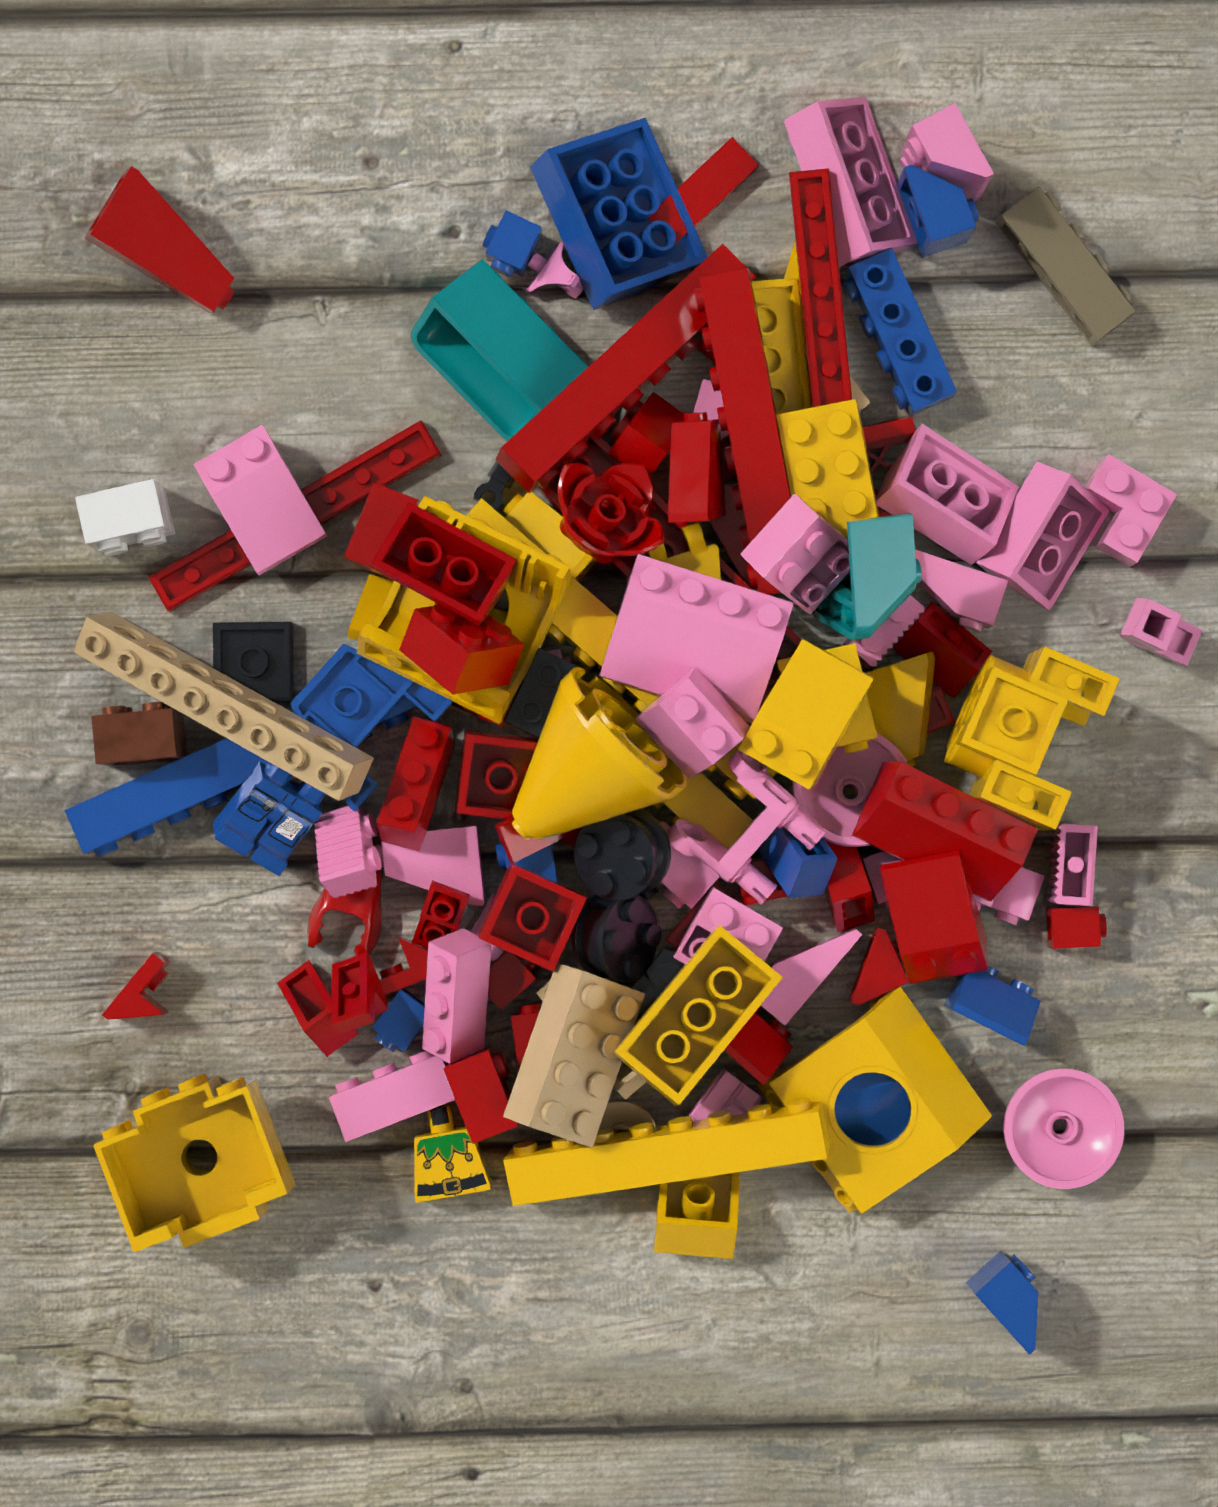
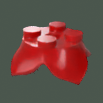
(621, 495)

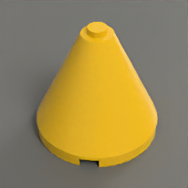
(591, 763)

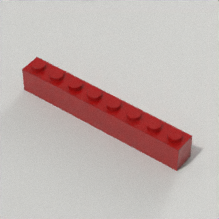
(612, 381)
(747, 401)

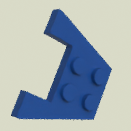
(353, 697)

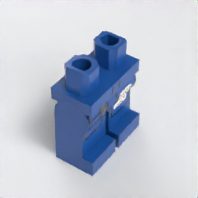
(268, 817)

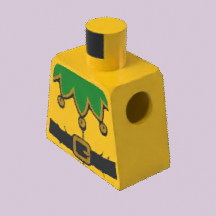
(447, 1160)

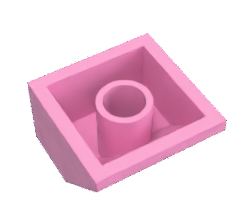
(693, 723)

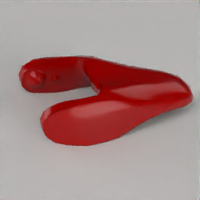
(362, 904)

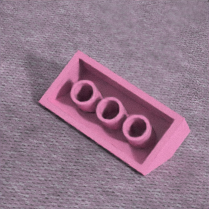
(863, 186)

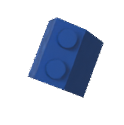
(936, 210)
(995, 1004)
(1009, 1295)

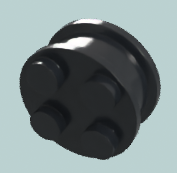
(623, 855)
(615, 937)

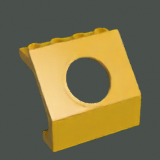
(533, 598)
(899, 1044)

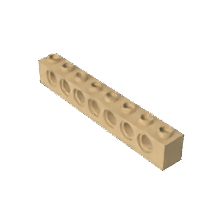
(223, 705)

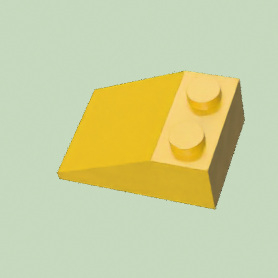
(806, 714)

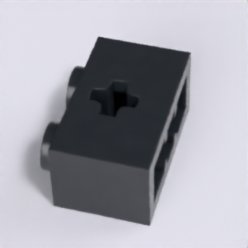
(538, 692)

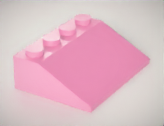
(691, 620)

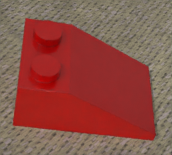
(935, 917)

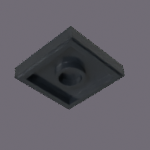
(256, 656)

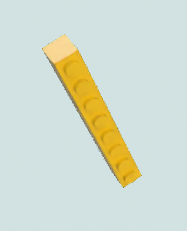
(668, 1152)

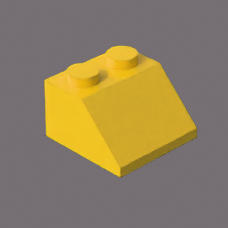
(698, 1216)

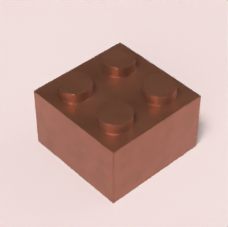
(138, 736)

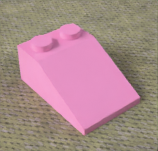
(260, 500)

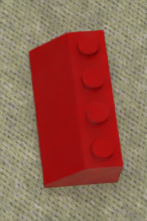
(922, 817)

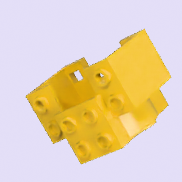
(1011, 724)
(158, 1186)

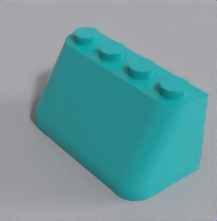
(494, 349)

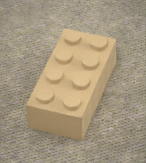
(571, 1056)

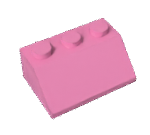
(949, 151)
(949, 494)
(1045, 535)

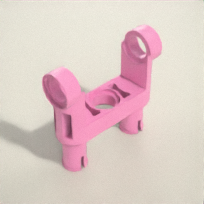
(734, 863)

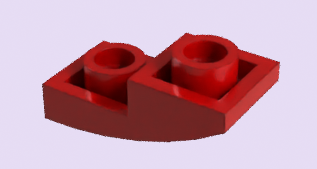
(440, 913)

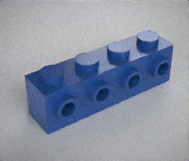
(900, 333)

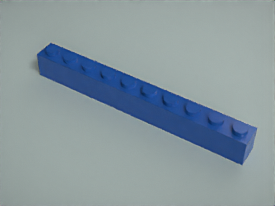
(173, 791)

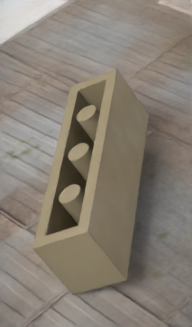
(1066, 265)

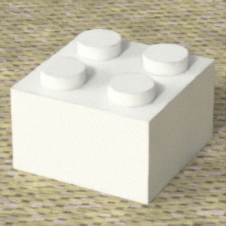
(125, 517)

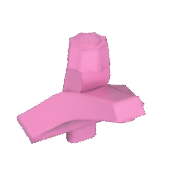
(554, 272)

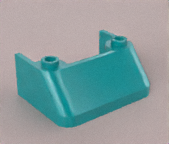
(879, 576)

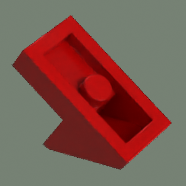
(398, 978)
(355, 993)
(133, 999)

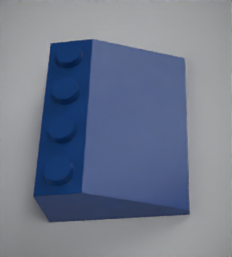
(600, 203)

